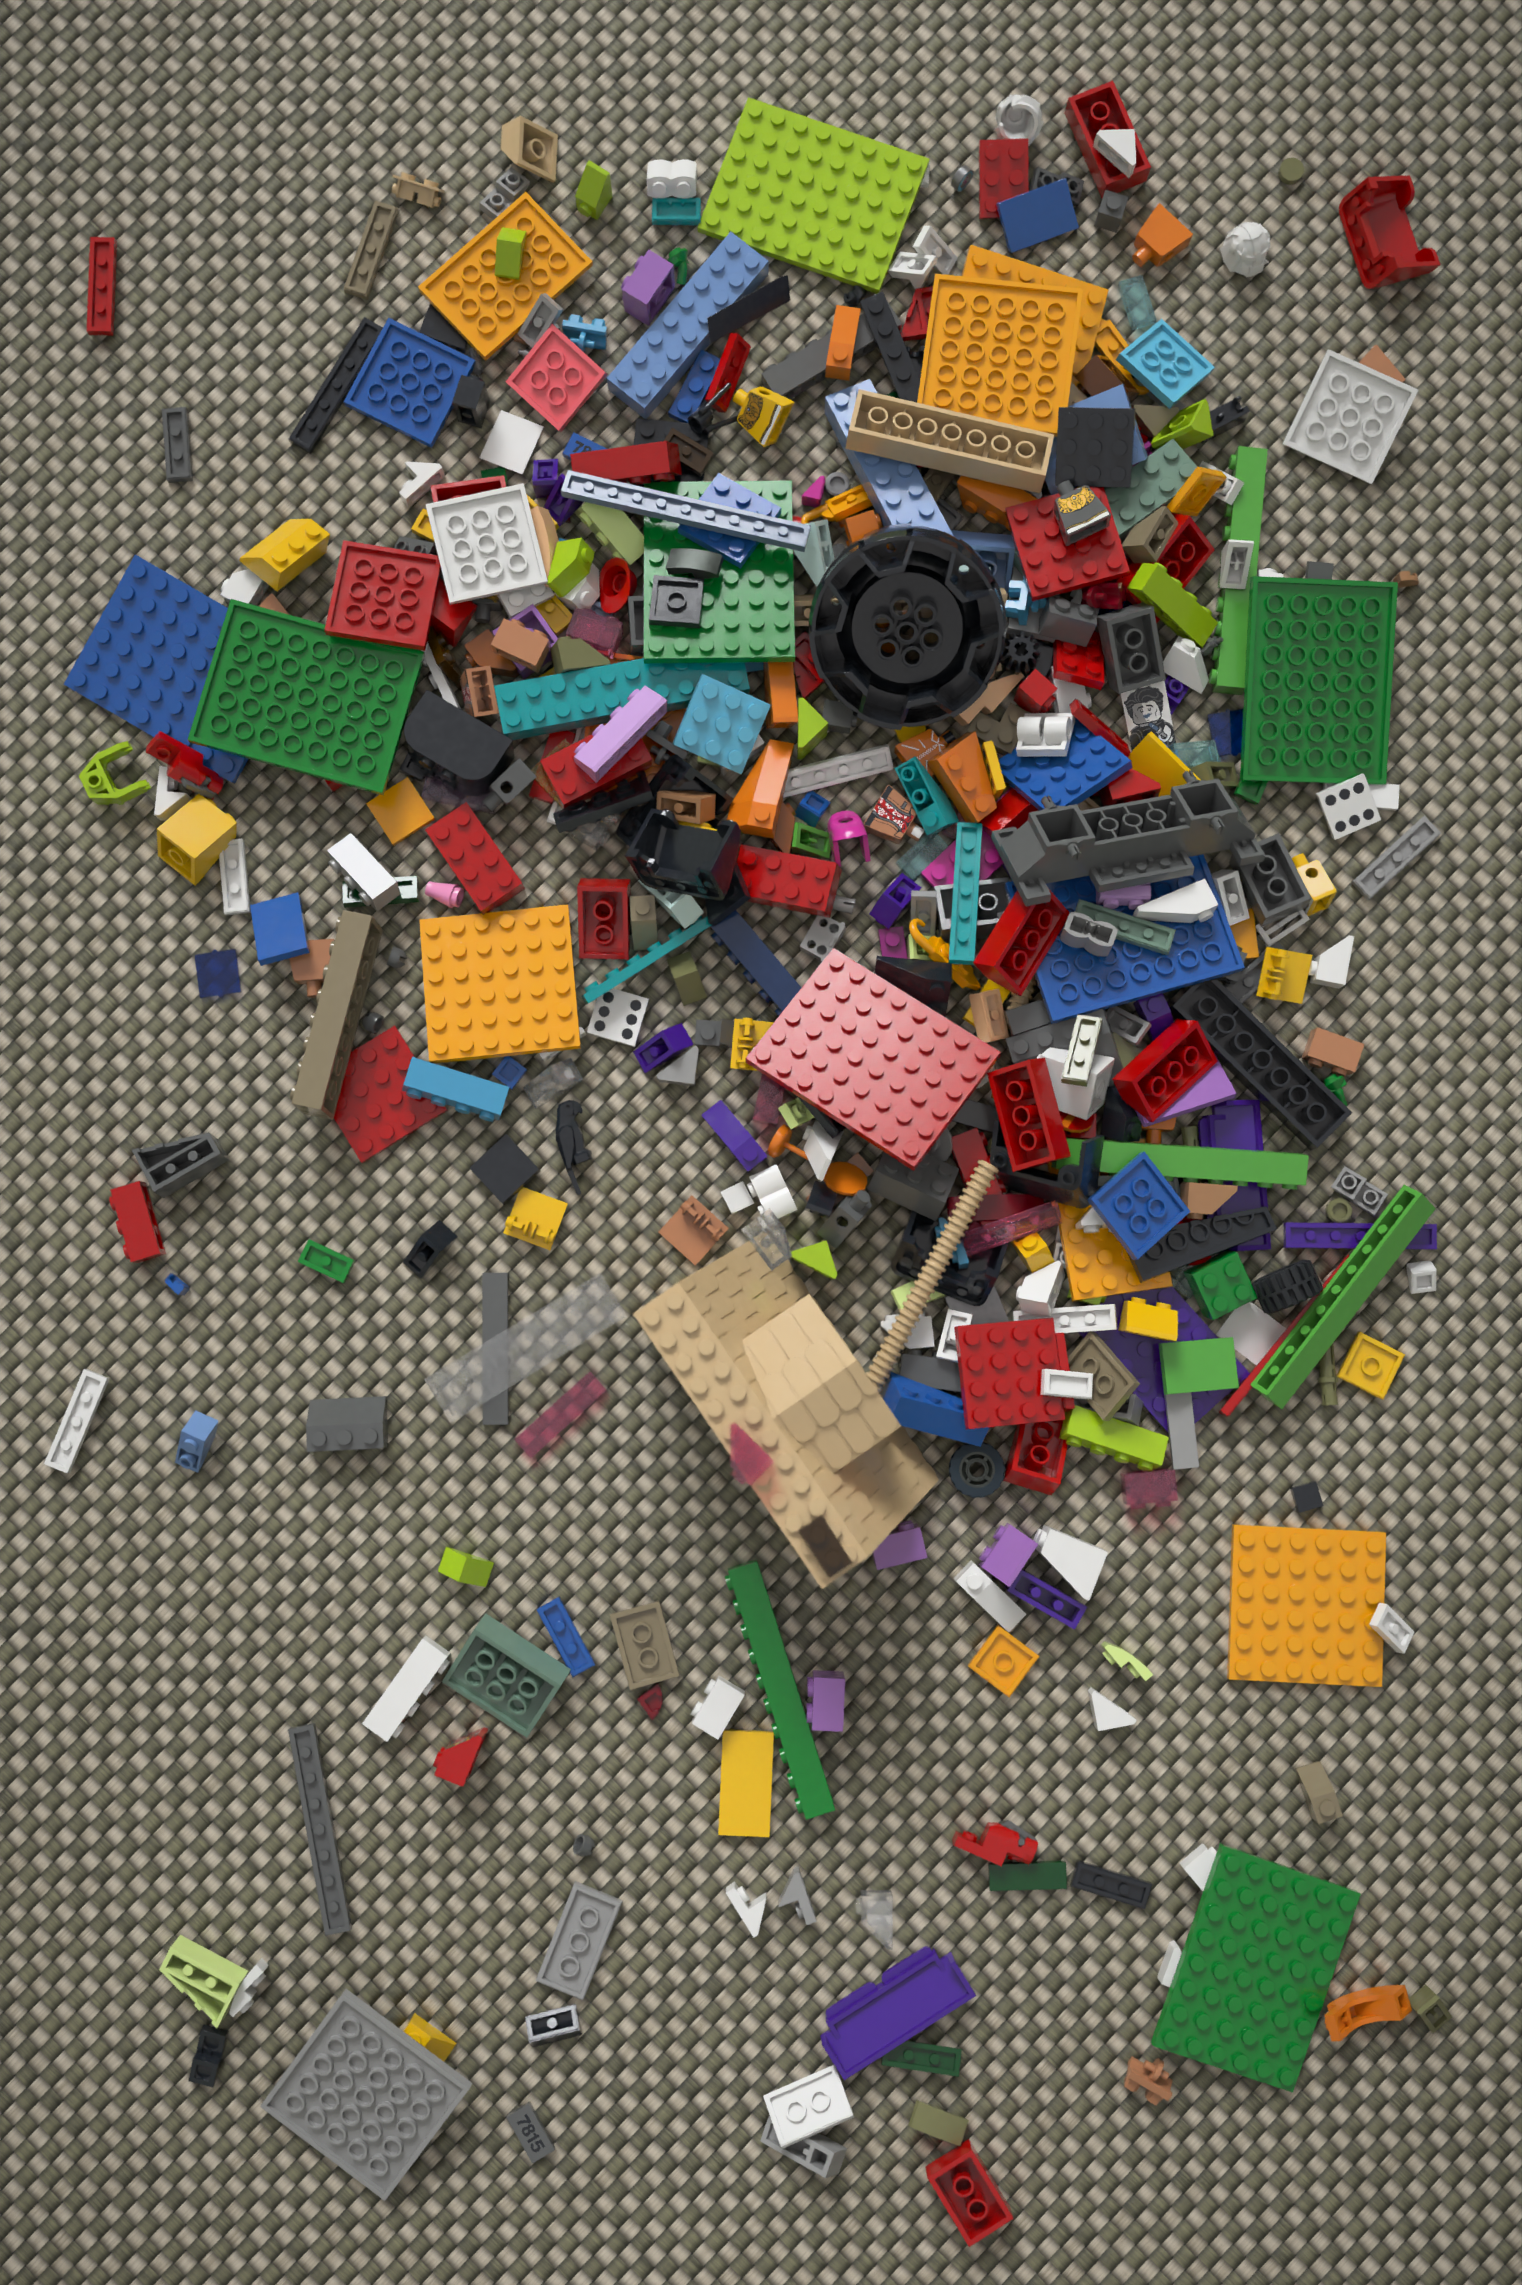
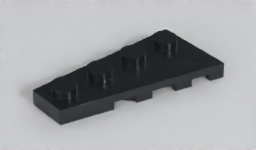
(604, 803)
(735, 897)

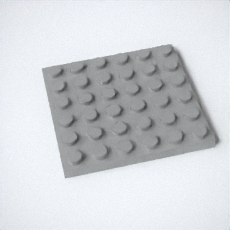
(366, 2094)

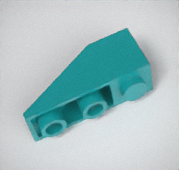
(926, 797)

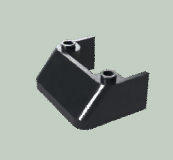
(1069, 1187)

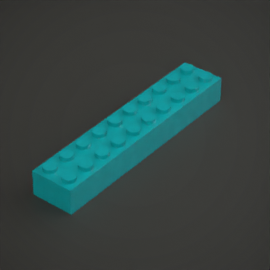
(592, 694)

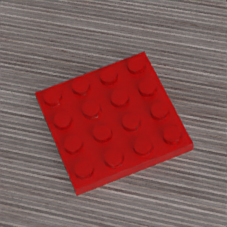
(1049, 564)
(383, 595)
(371, 1101)
(1003, 1372)

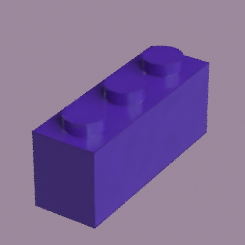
(1047, 1598)

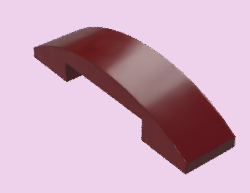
(998, 1206)

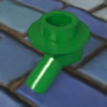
(679, 259)
(1335, 1085)

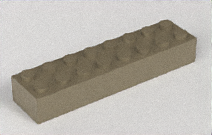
(336, 1015)

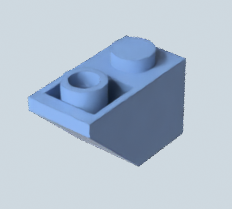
(196, 1441)

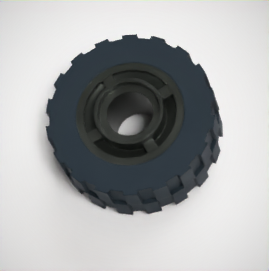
(988, 1481)

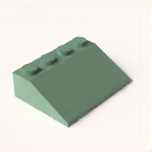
(506, 1675)

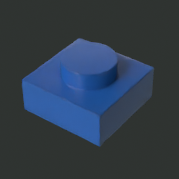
(509, 1072)

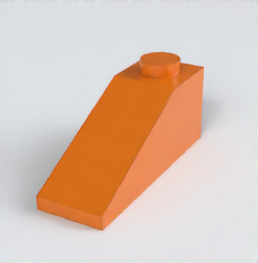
(842, 342)

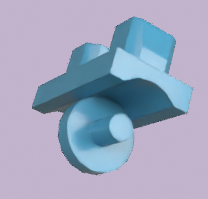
(585, 334)
(1020, 608)

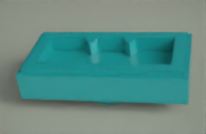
(676, 211)

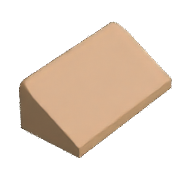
(989, 1015)

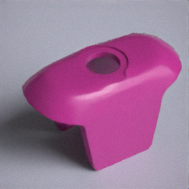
(851, 829)

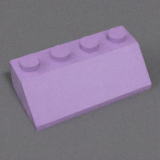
(621, 732)

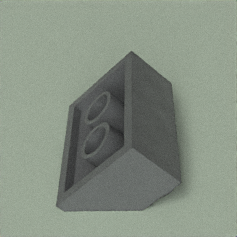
(991, 906)
(347, 1424)

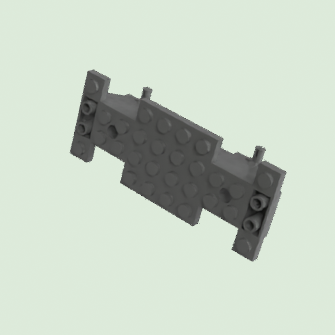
(1125, 841)

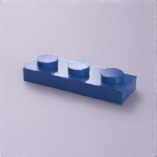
(695, 387)

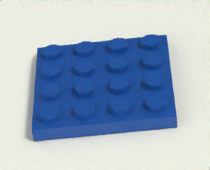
(409, 382)
(1069, 778)

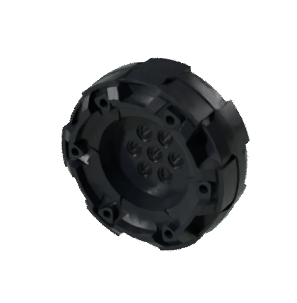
(924, 573)

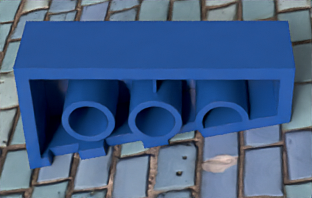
(928, 1410)

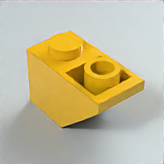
(1033, 1252)

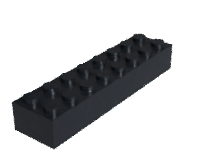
(1262, 1063)

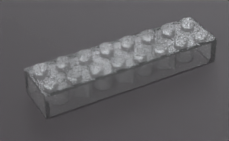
(525, 1347)

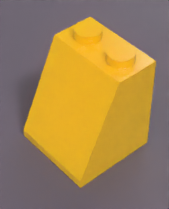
(195, 837)

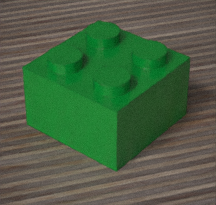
(1220, 1284)

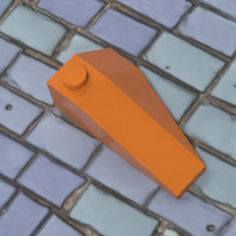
(761, 795)

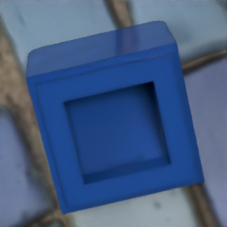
(812, 808)

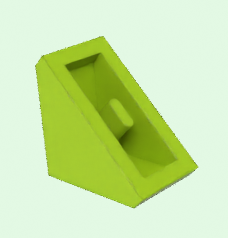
(509, 253)
(465, 1567)

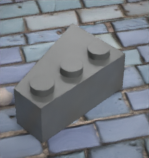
(180, 1162)

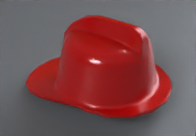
(616, 585)

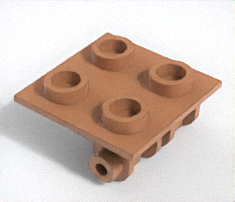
(693, 1230)

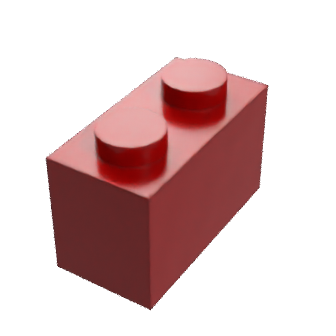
(1036, 693)

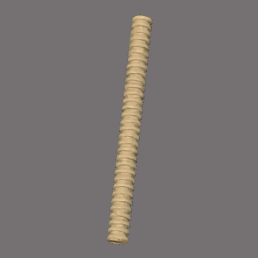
(931, 1273)

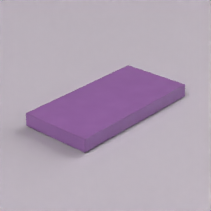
(1207, 1091)

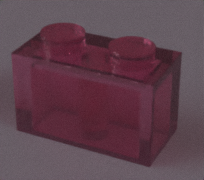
(596, 630)
(768, 1101)
(1149, 1487)

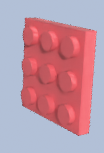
(556, 378)

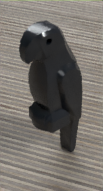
(571, 1139)

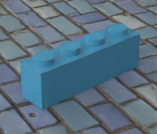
(455, 1089)

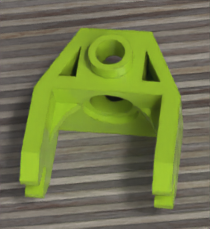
(99, 781)

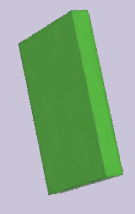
(1198, 1365)

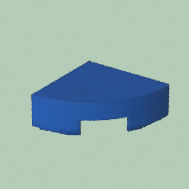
(176, 1284)

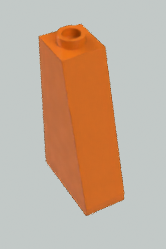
(781, 694)

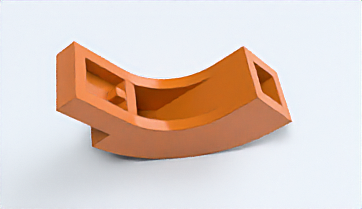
(1365, 2007)

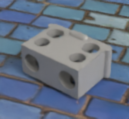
(823, 937)

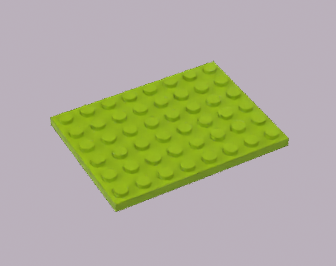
(814, 195)

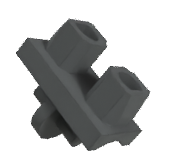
(660, 735)

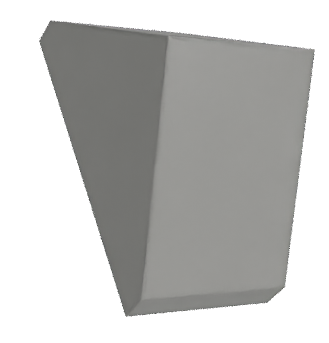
(682, 1070)

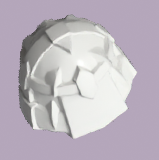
(1018, 118)
(1246, 249)

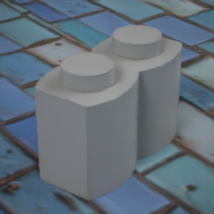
(1094, 936)

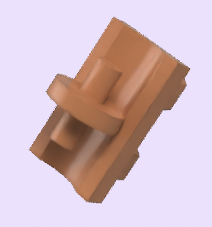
(1149, 2076)

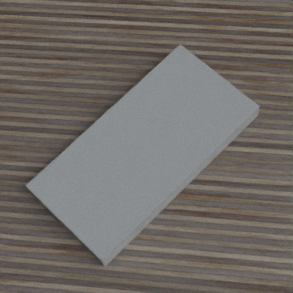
(579, 1940)

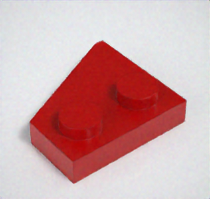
(918, 315)
(804, 667)

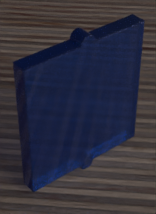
(1227, 731)
(218, 973)

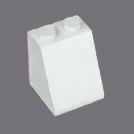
(1076, 1099)
(1072, 1558)

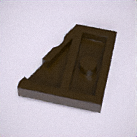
(443, 656)

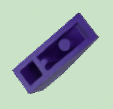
(734, 1136)

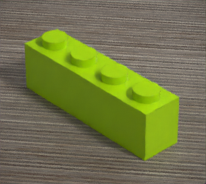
(1172, 603)
(1114, 1438)

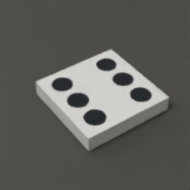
(1348, 806)
(618, 1017)

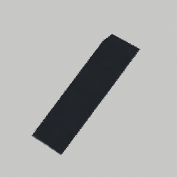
(749, 308)

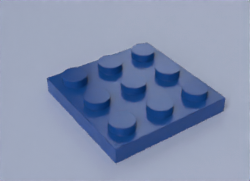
(730, 494)
(1138, 1205)

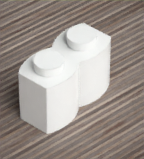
(672, 179)
(772, 1192)

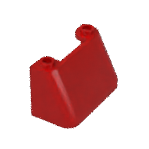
(1382, 233)

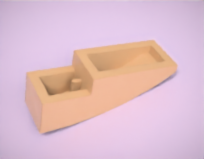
(546, 535)
(990, 698)

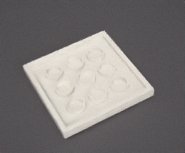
(1350, 416)
(486, 543)

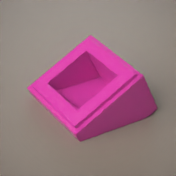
(813, 495)

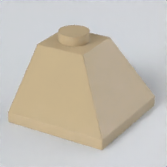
(530, 147)

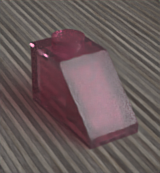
(747, 1456)

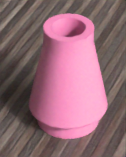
(447, 894)

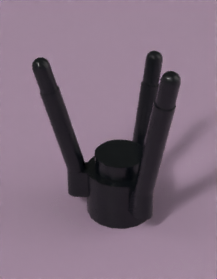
(702, 418)

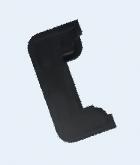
(672, 776)
(683, 856)
(966, 1285)

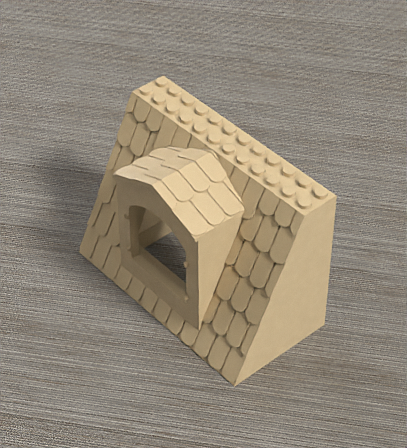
(769, 1359)

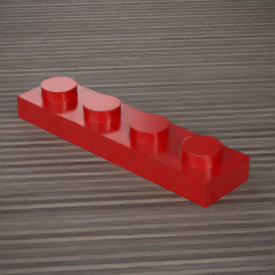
(101, 286)

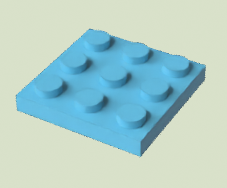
(1165, 363)
(721, 724)

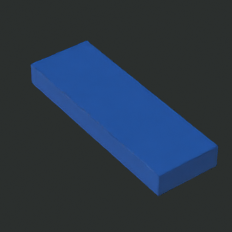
(566, 1636)

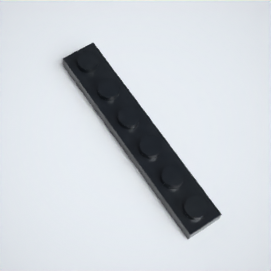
(891, 346)

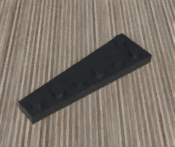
(1202, 1239)

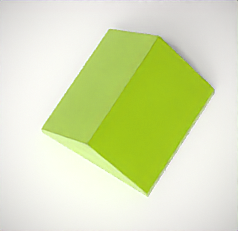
(1187, 427)
(811, 728)
(816, 1258)

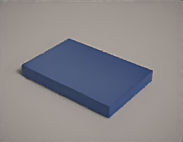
(1037, 215)
(279, 929)

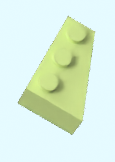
(613, 530)
(203, 1977)

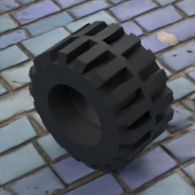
(1287, 1286)

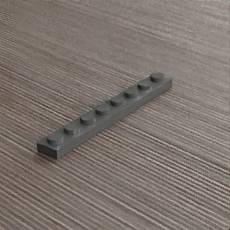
(320, 1829)

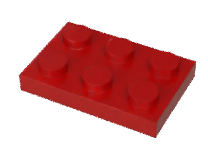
(1001, 173)
(1079, 663)

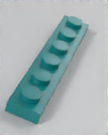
(965, 893)
(636, 963)

